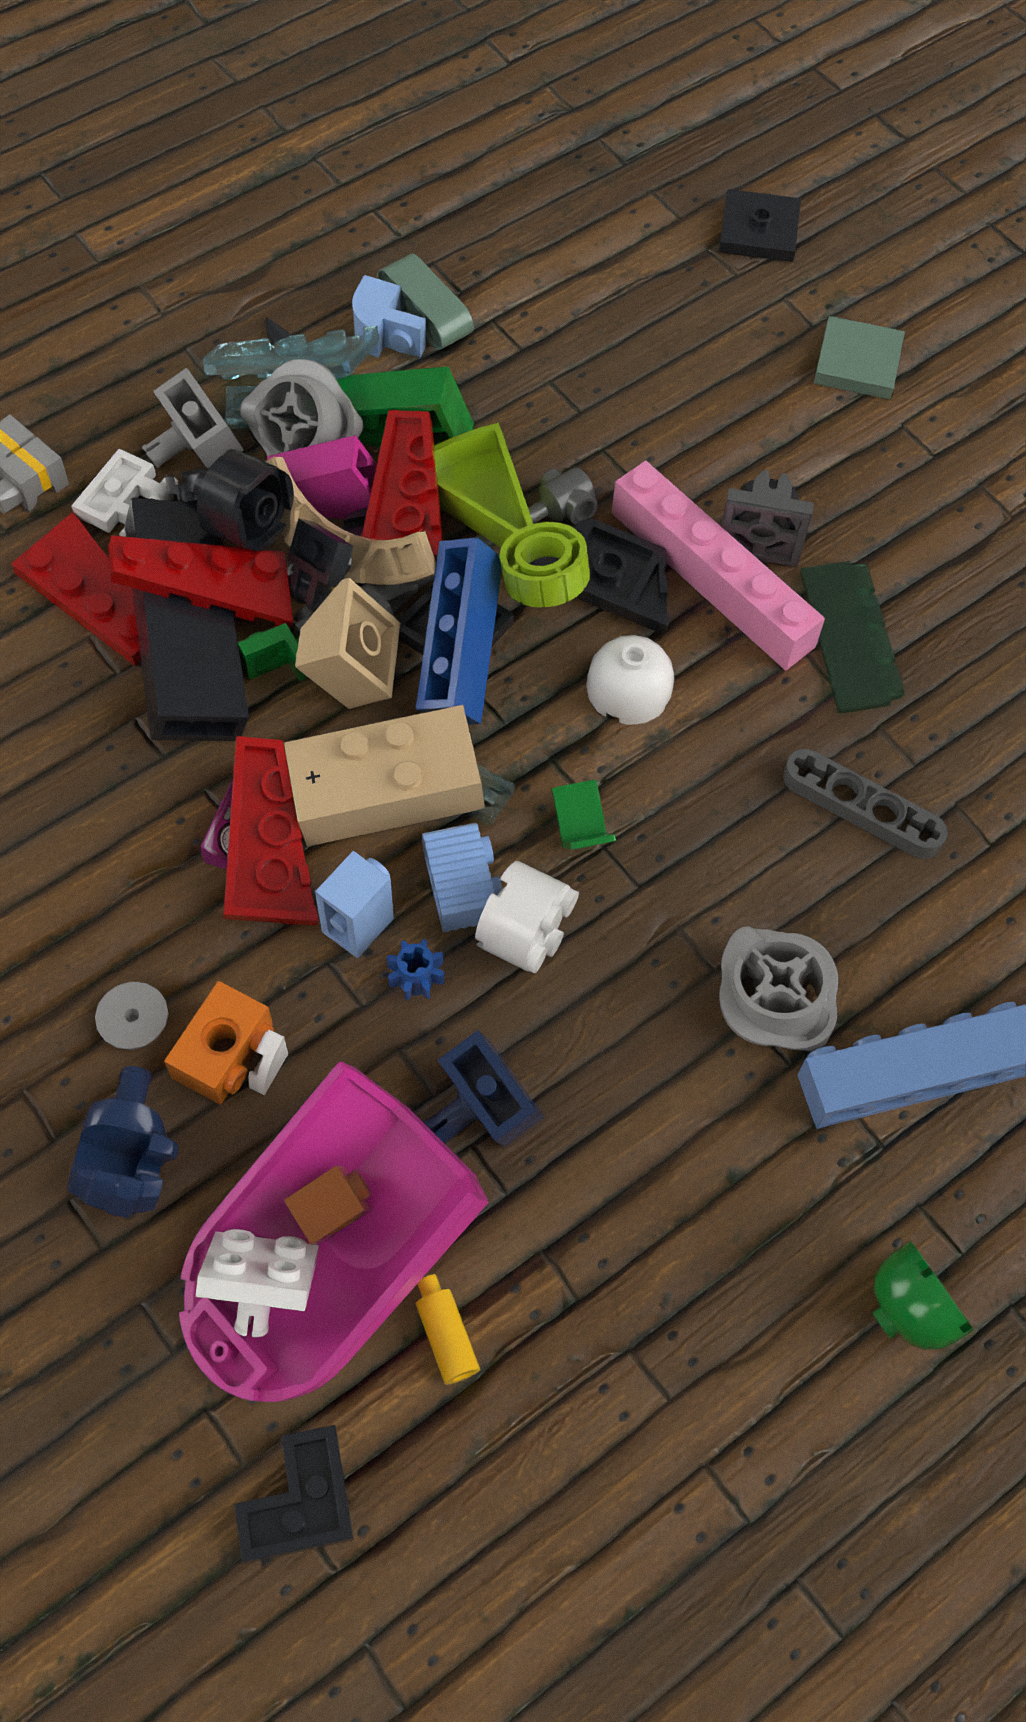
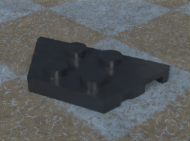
(624, 575)

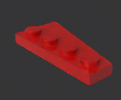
(405, 482)
(206, 574)
(76, 577)
(265, 850)

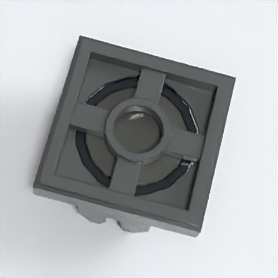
(768, 519)

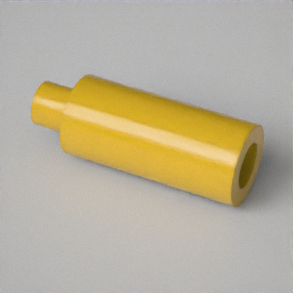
(445, 1331)

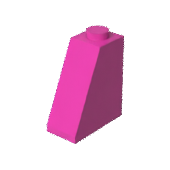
(333, 475)

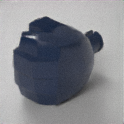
(122, 1150)

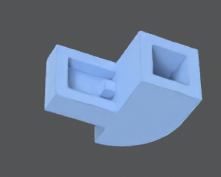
(380, 305)

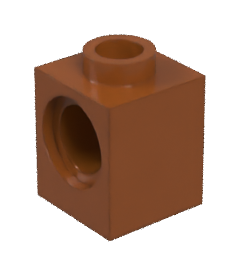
(329, 1203)

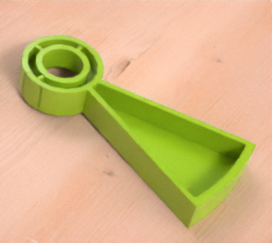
(484, 493)

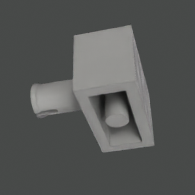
(194, 423)

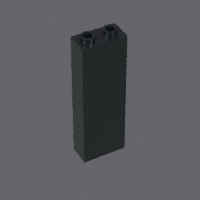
(185, 649)

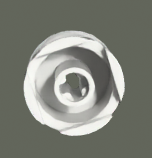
(525, 917)

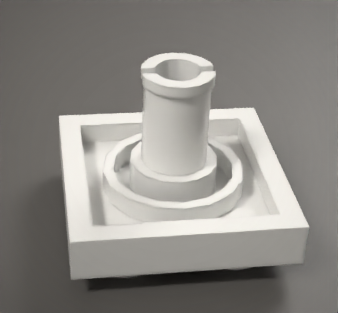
(257, 1275)

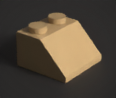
(350, 647)

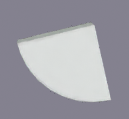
(274, 1054)

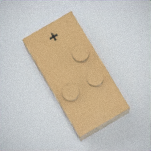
(384, 775)

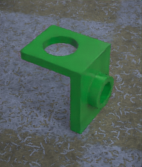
(580, 815)

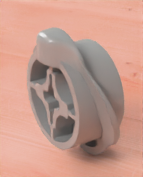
(302, 390)
(778, 1009)

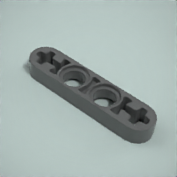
(867, 797)

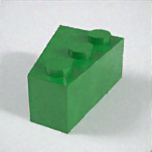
(407, 391)

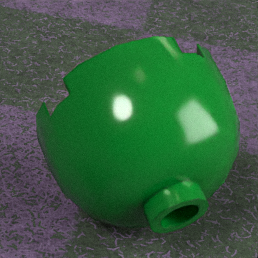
(916, 1302)

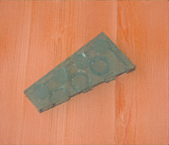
(259, 358)

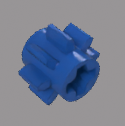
(406, 962)

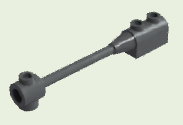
(559, 497)

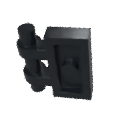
(318, 561)

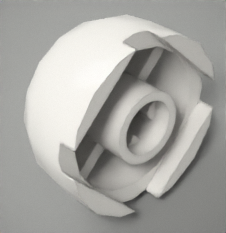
(630, 679)

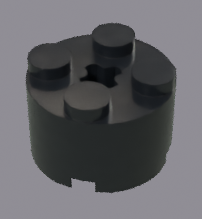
(243, 500)

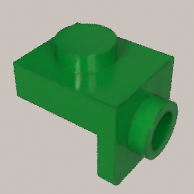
(269, 651)

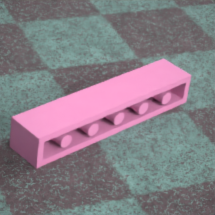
(717, 565)

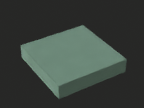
(859, 357)

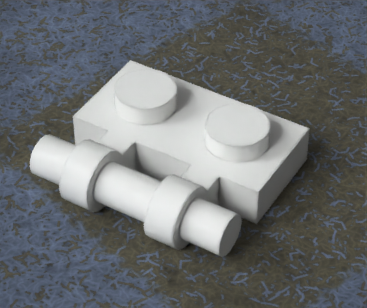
(110, 492)

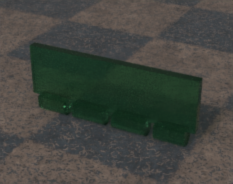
(853, 636)

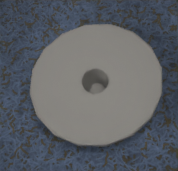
(131, 1015)

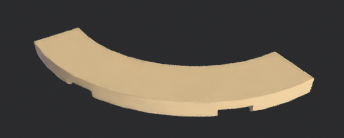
(372, 559)

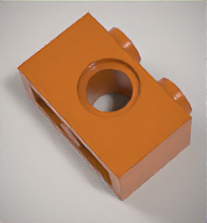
(221, 1016)

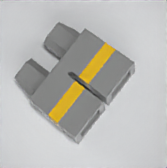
(26, 467)

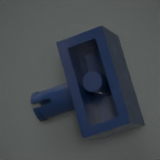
(486, 1094)

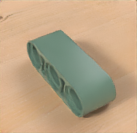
(429, 298)

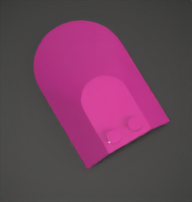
(361, 1273)

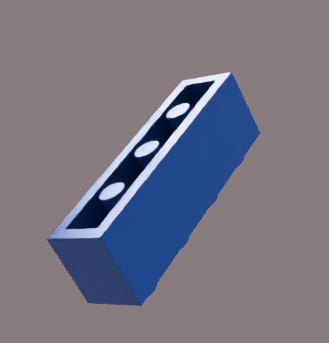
(460, 628)

